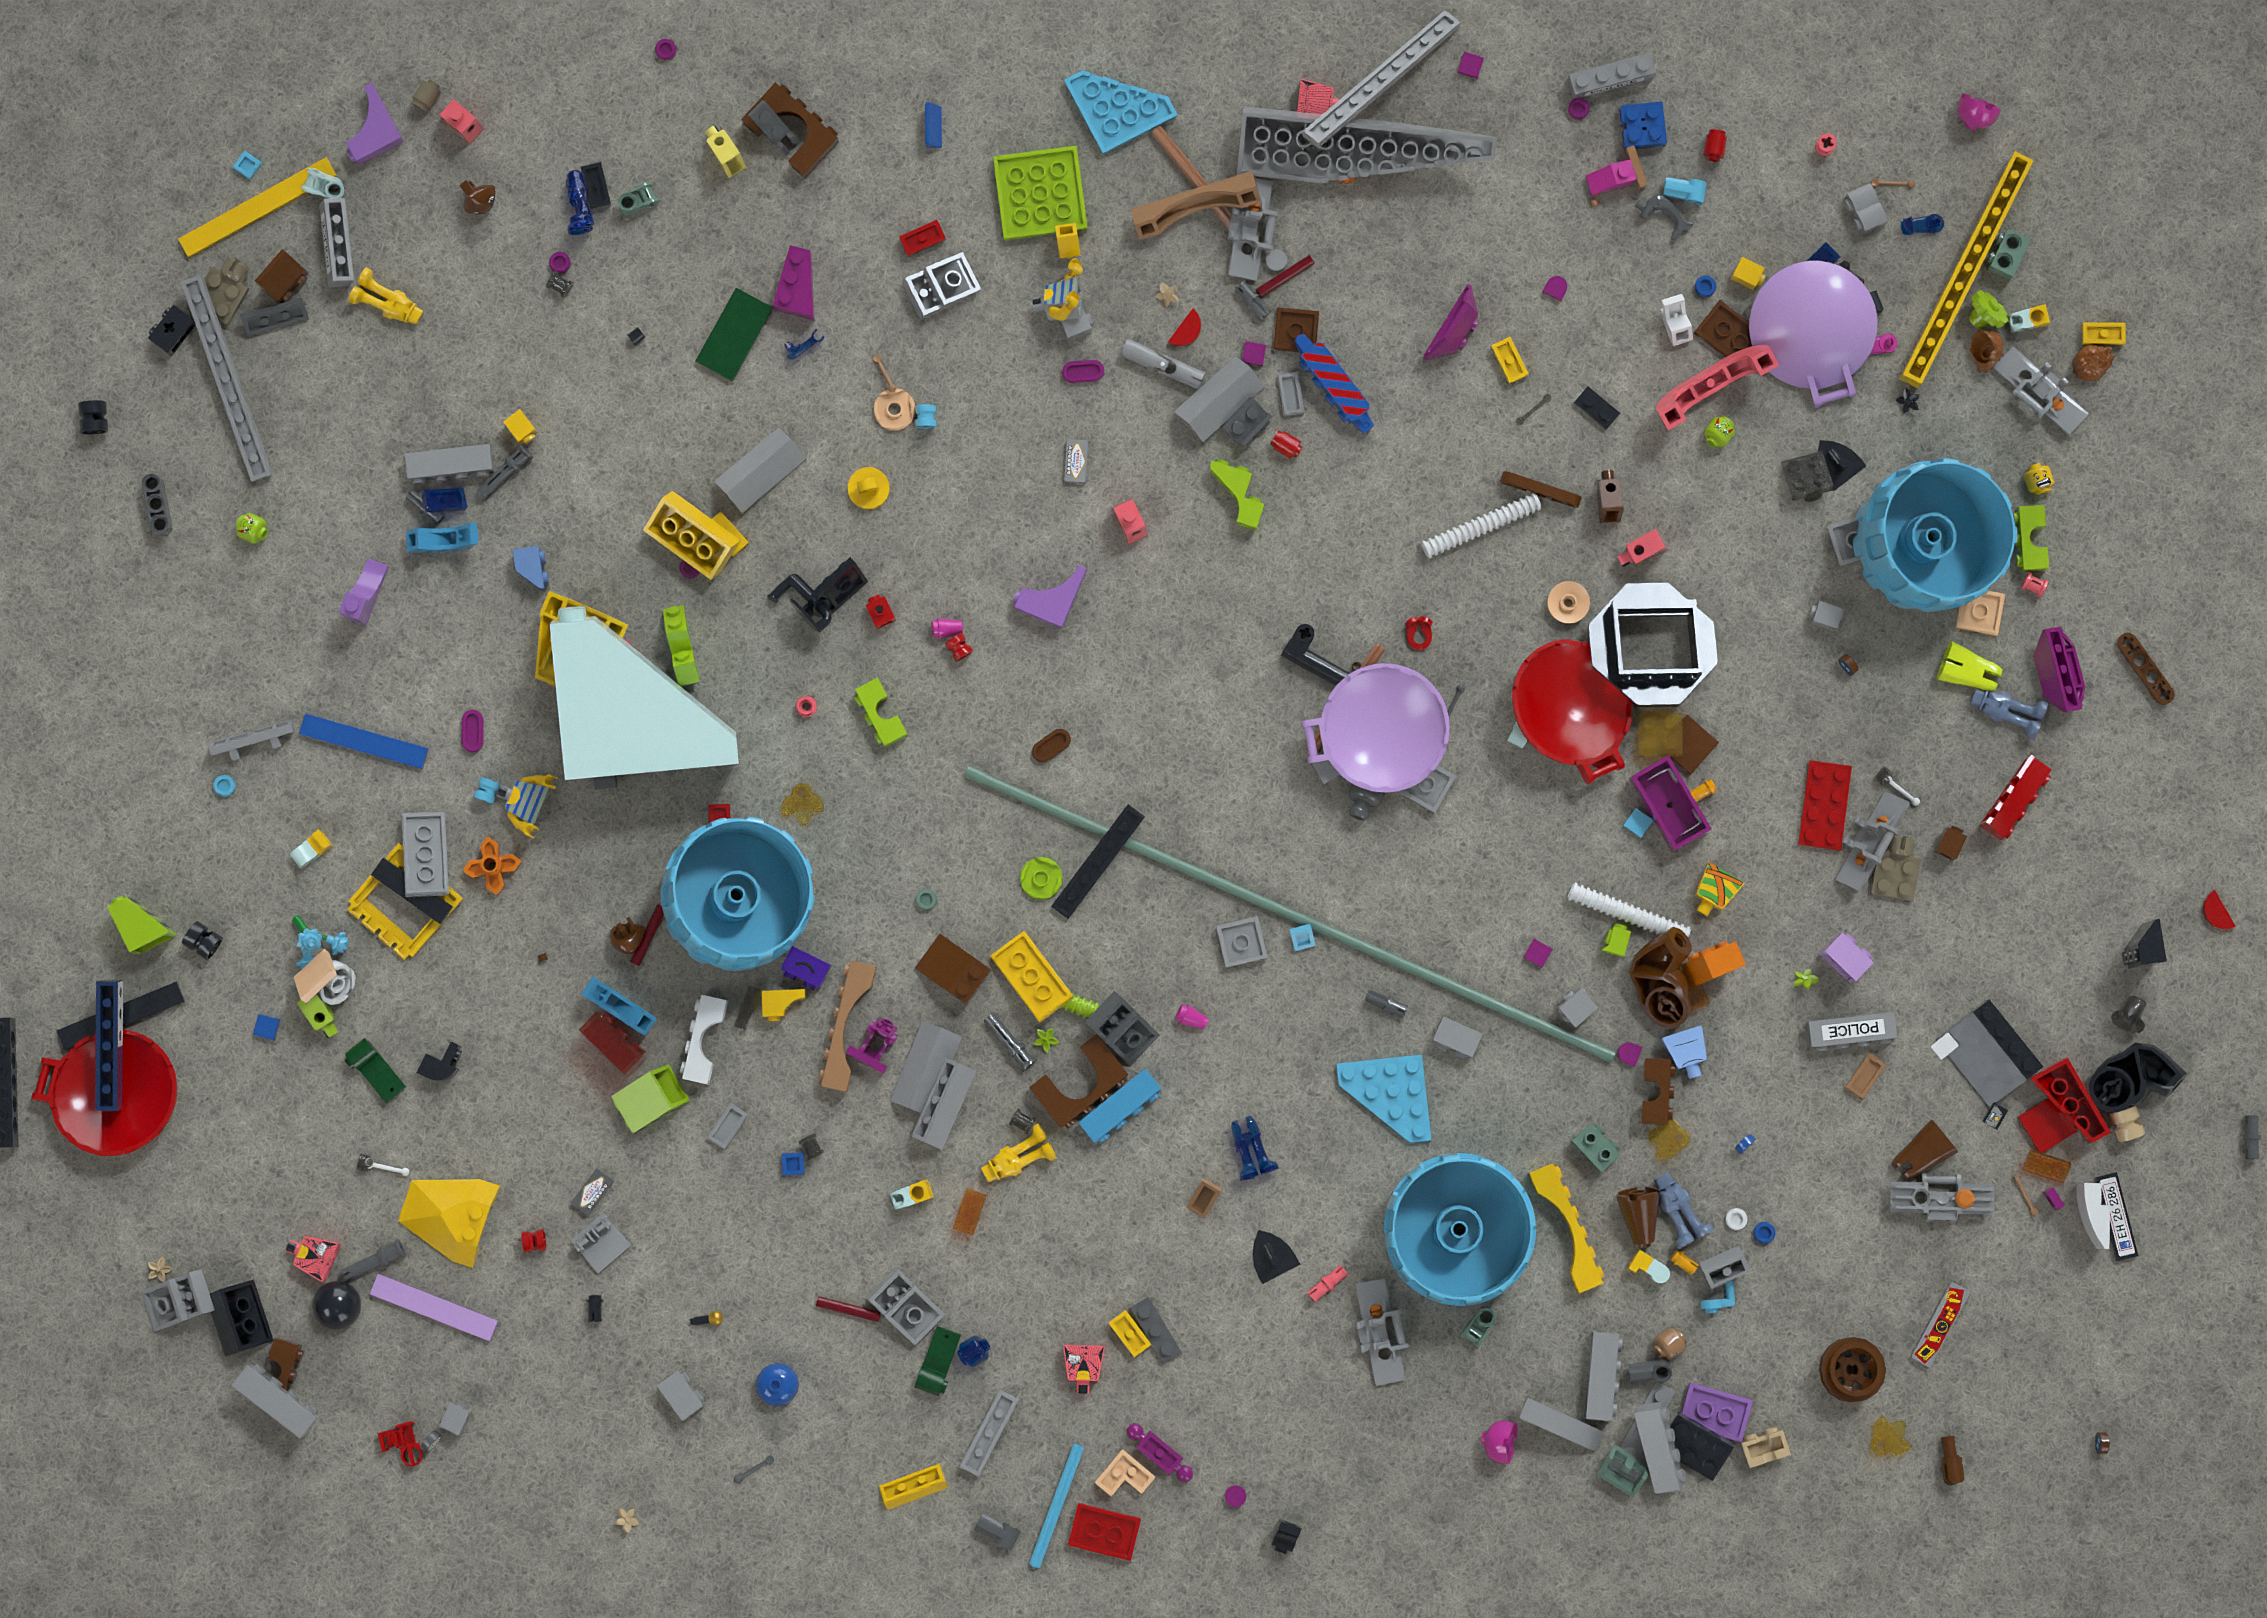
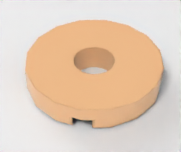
(898, 421)

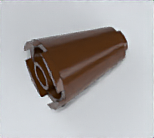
(1640, 1213)

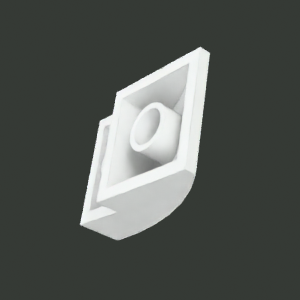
(2093, 1214)

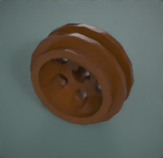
(1867, 1386)

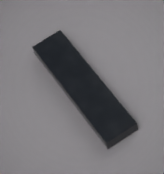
(394, 879)

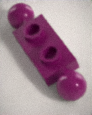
(1159, 1452)

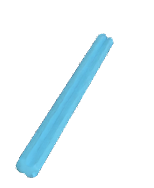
(1056, 1505)

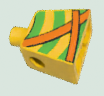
(1716, 889)

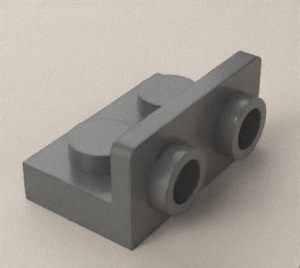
(1246, 422)

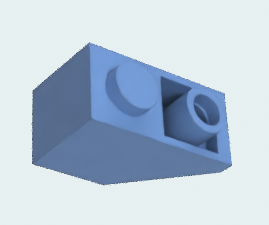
(530, 566)

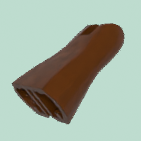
(1924, 1151)

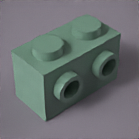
(1596, 1147)

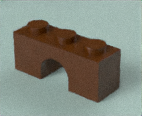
(1659, 1111)
(287, 1355)

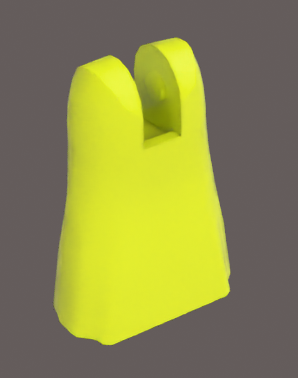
(1967, 668)

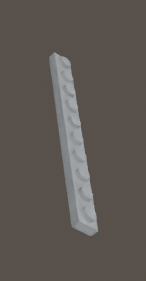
(1381, 79)
(226, 378)

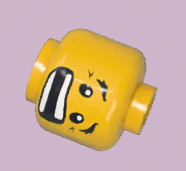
(2039, 479)

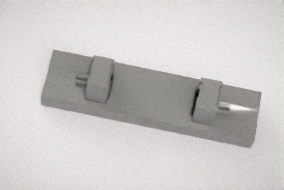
(270, 732)

